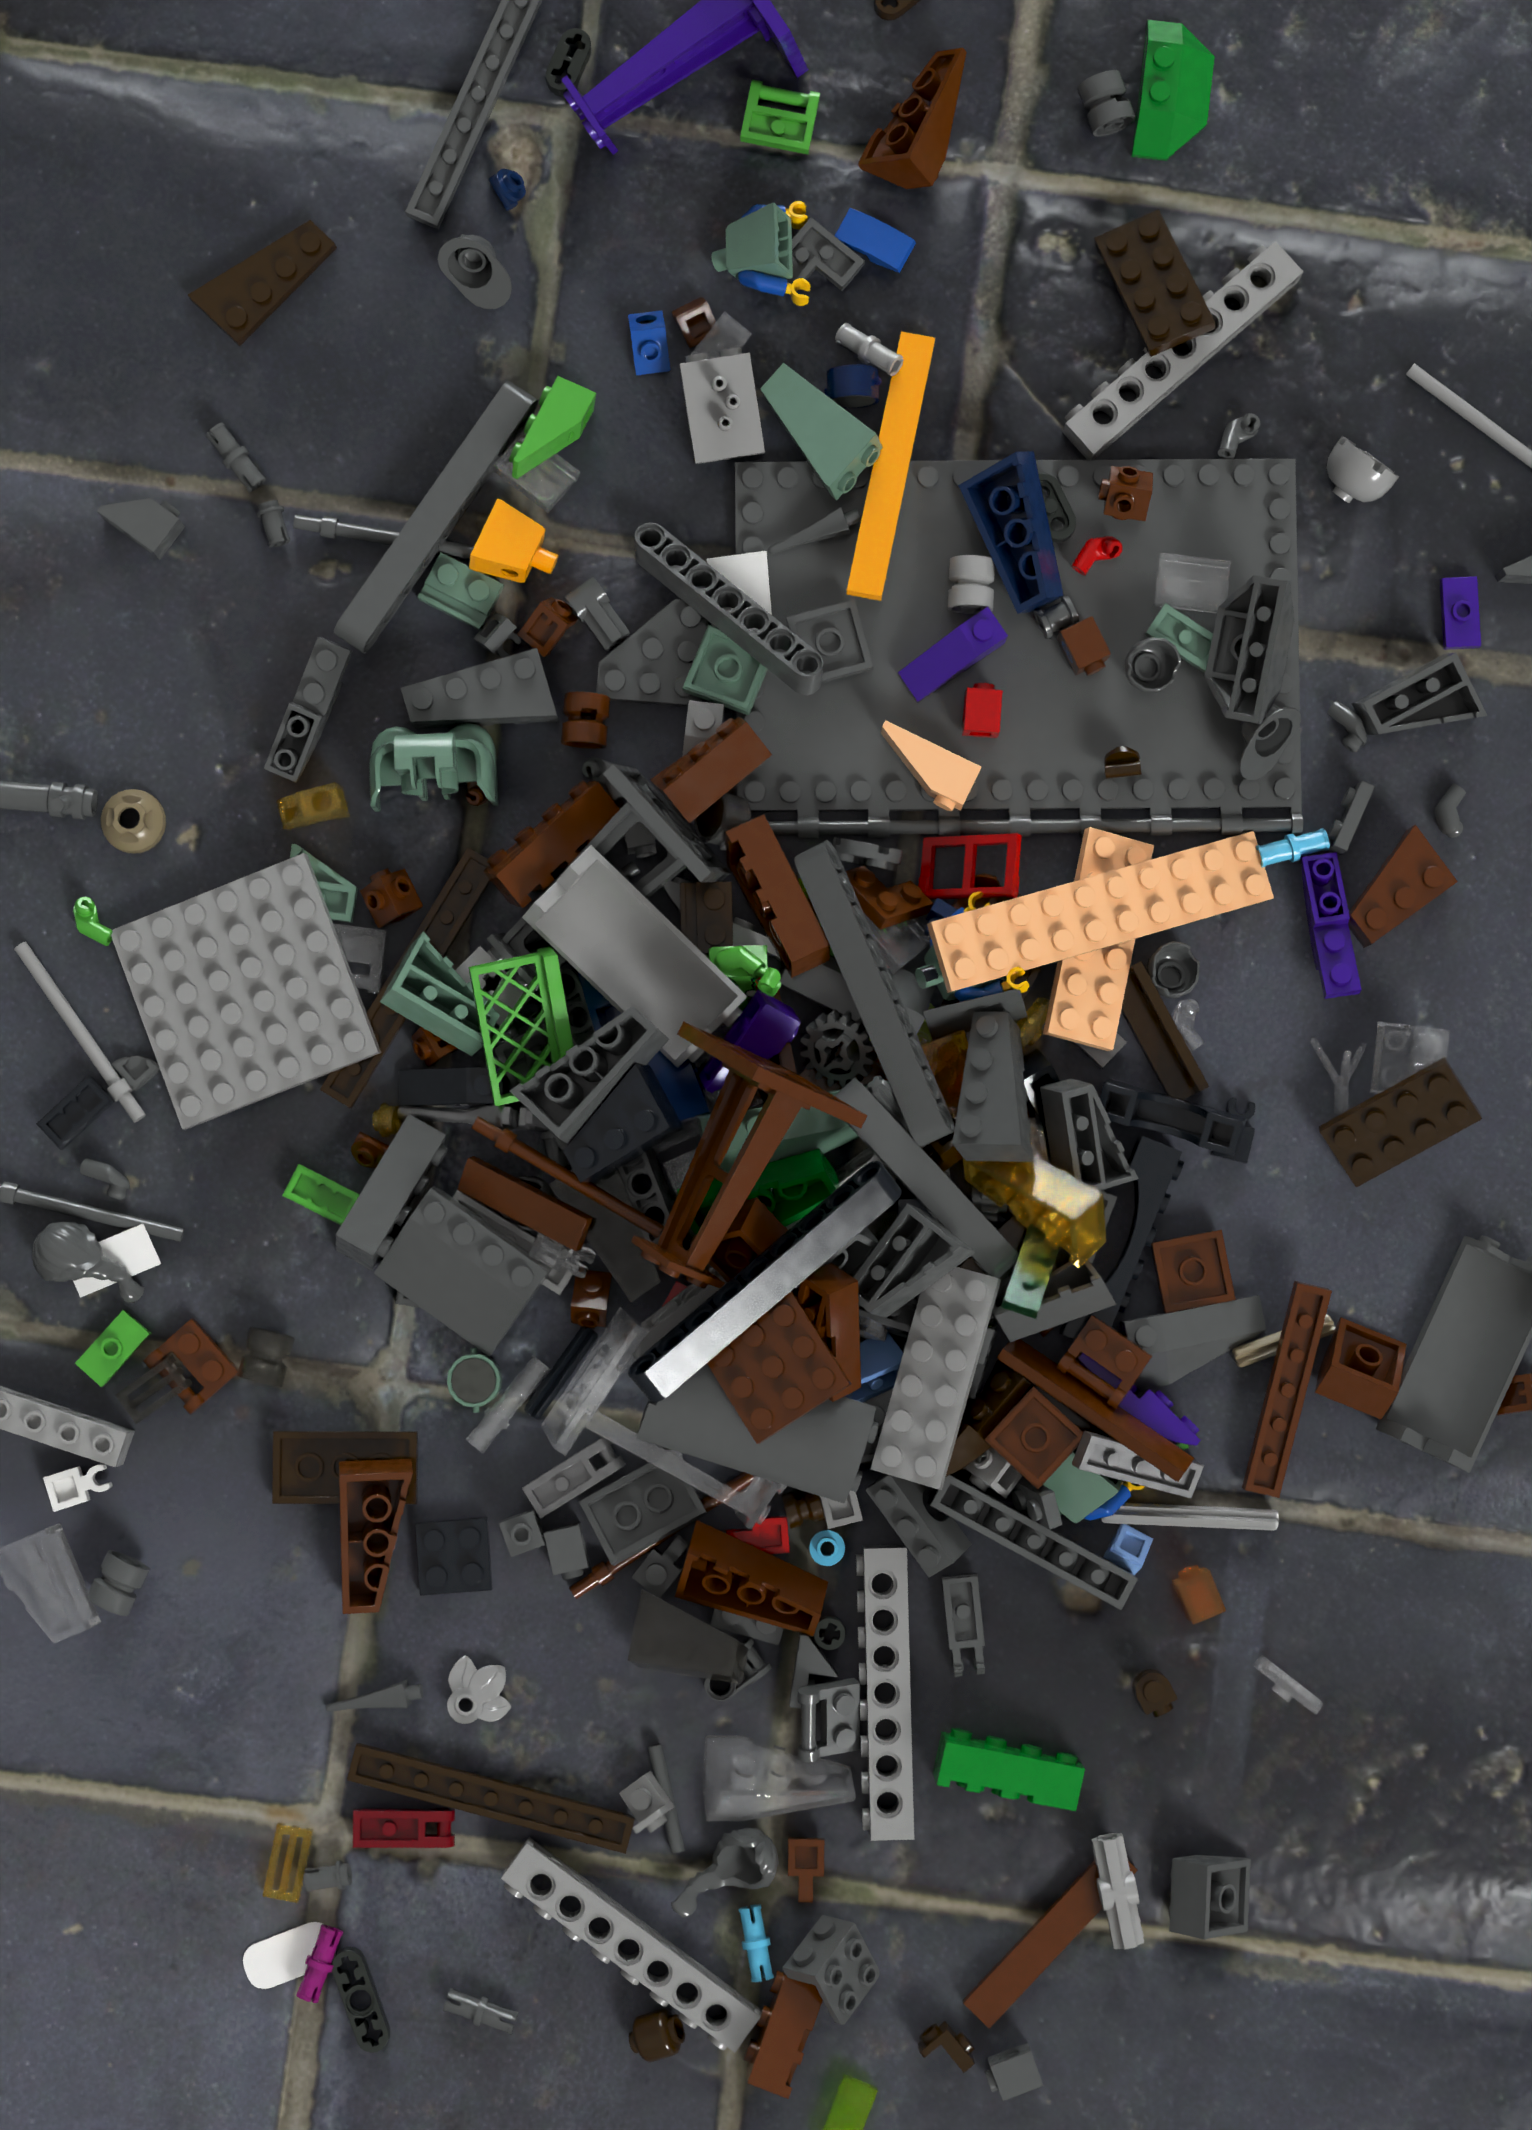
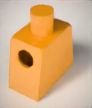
(511, 545)

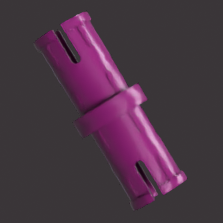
(319, 1963)

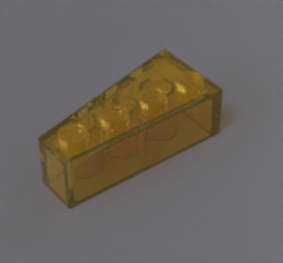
(1049, 1199)

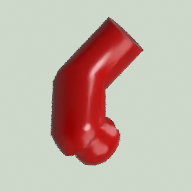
(1094, 550)

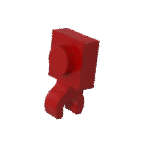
(768, 1536)

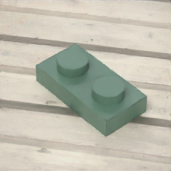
(1189, 637)

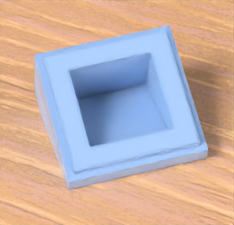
(1128, 1548)

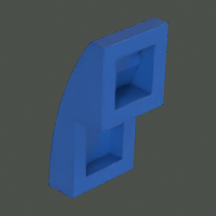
(875, 239)

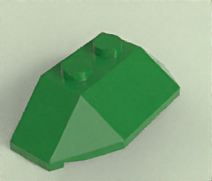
(1171, 90)

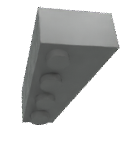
(484, 695)

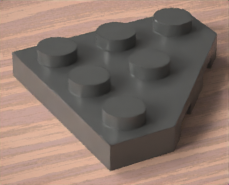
(655, 659)

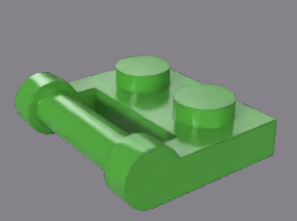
(779, 127)

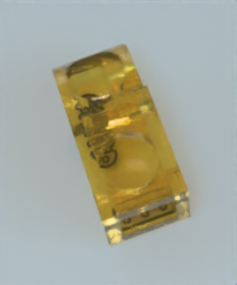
(313, 806)

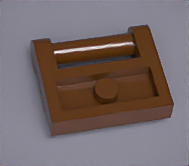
(1110, 1351)
(201, 1358)

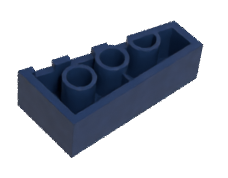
(1016, 529)

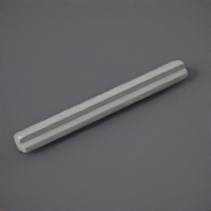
(1195, 1516)

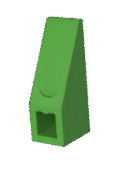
(558, 424)

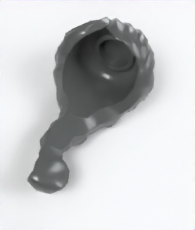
(72, 1252)
(741, 1860)

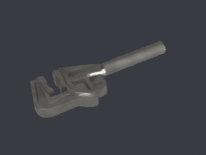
(500, 1116)

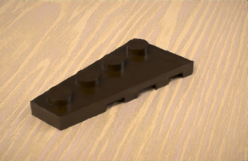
(258, 285)

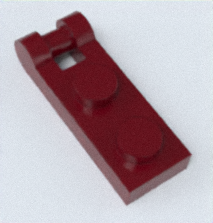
(402, 1828)

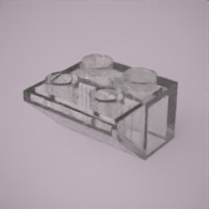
(1404, 1051)

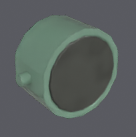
(474, 1380)

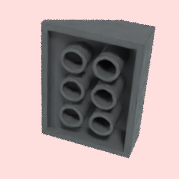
(462, 1270)

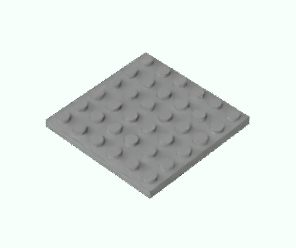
(245, 991)

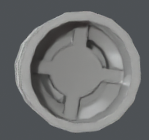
(971, 580)

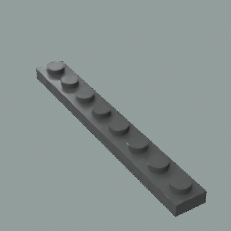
(471, 111)

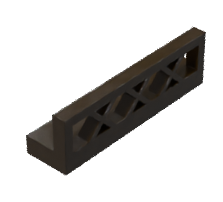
(1160, 1036)

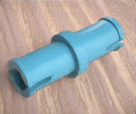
(1293, 847)
(756, 1943)

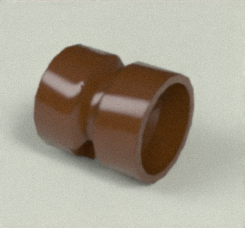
(584, 732)

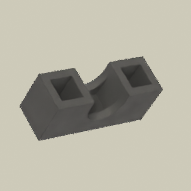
(930, 1541)

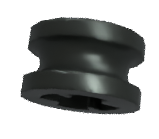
(835, 1642)

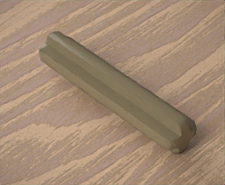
(1267, 1346)

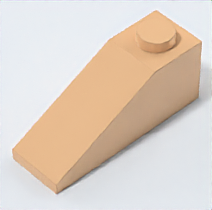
(937, 770)

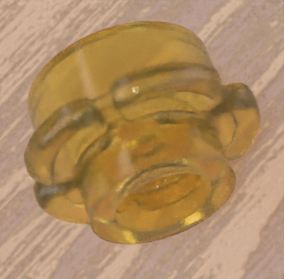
(386, 1120)

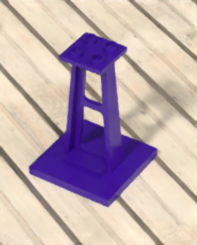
(676, 53)

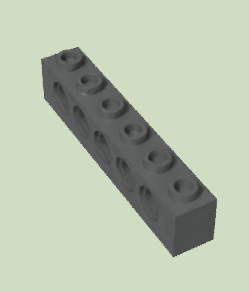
(1034, 1541)

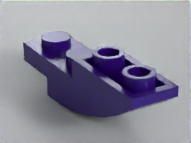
(1329, 926)
(1149, 1408)

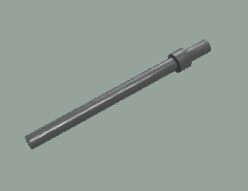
(331, 527)
(12, 1193)

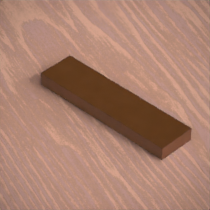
(524, 1203)

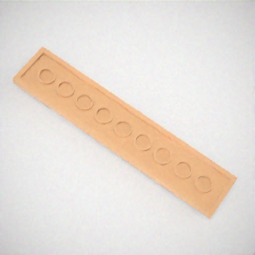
(1099, 911)

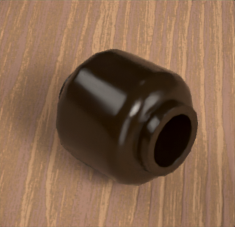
(657, 2035)

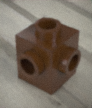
(1126, 493)
(390, 897)

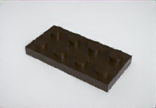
(1154, 283)
(1400, 1122)
(309, 1461)

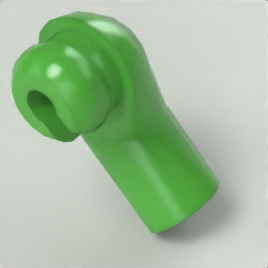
(88, 921)

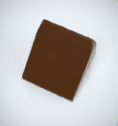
(694, 320)

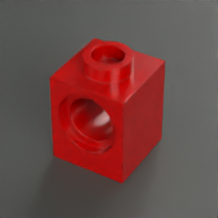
(982, 711)

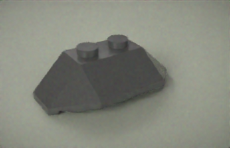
(1251, 648)

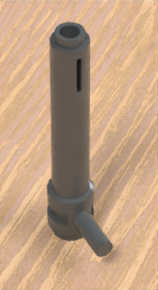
(54, 799)

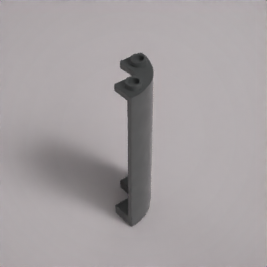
(1464, 1355)
(811, 1454)

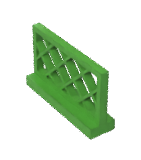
(553, 1012)

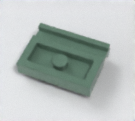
(460, 591)

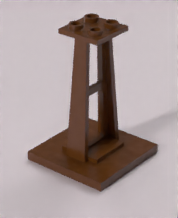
(786, 1097)

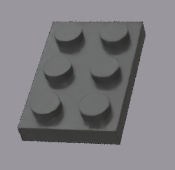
(640, 1511)

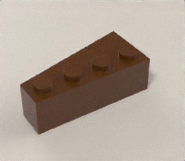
(551, 843)
(776, 896)
(370, 1518)
(749, 1582)

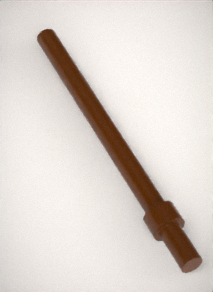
(507, 1141)
(603, 1572)

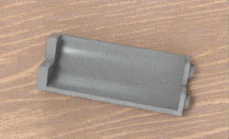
(633, 953)

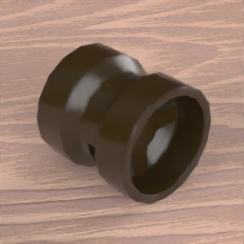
(802, 1507)

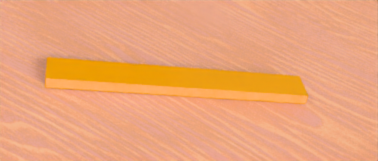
(891, 468)

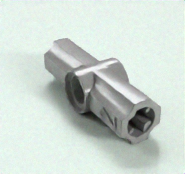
(1117, 1891)

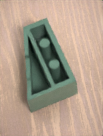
(436, 997)

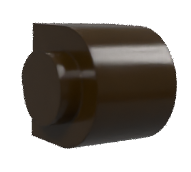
(1153, 1692)

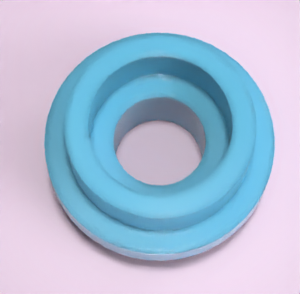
(827, 1536)

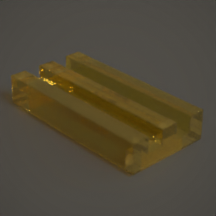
(294, 1832)

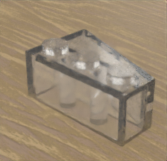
(49, 1583)

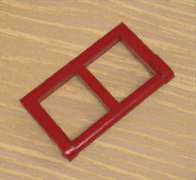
(1012, 878)

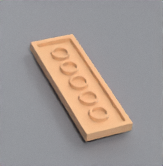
(1092, 986)

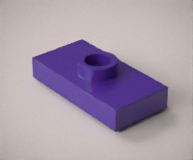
(1460, 613)

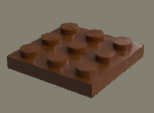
(778, 1369)

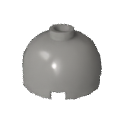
(1358, 473)

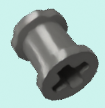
(1056, 616)

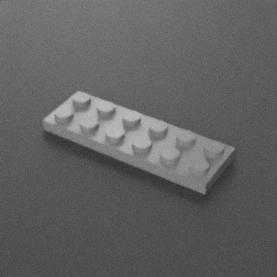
(935, 1377)

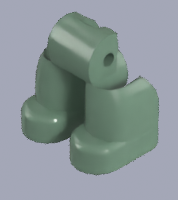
(450, 758)

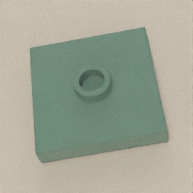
(724, 673)

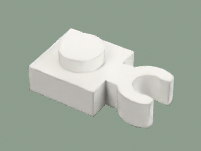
(72, 1488)

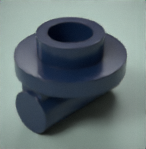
(508, 187)

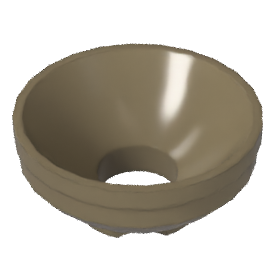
(150, 826)

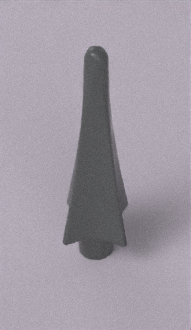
(830, 526)
(393, 1696)

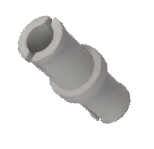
(869, 349)

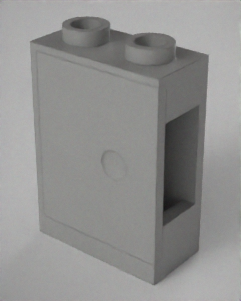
(721, 406)

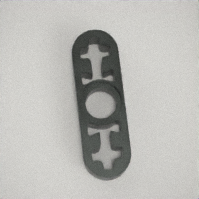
(378, 2021)

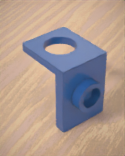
(649, 343)

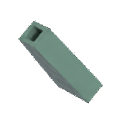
(824, 432)

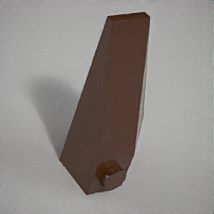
(919, 134)

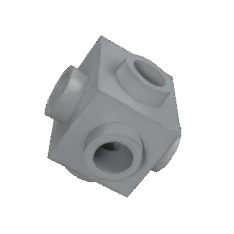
(993, 1472)

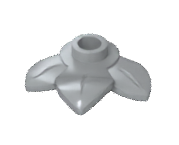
(479, 1687)

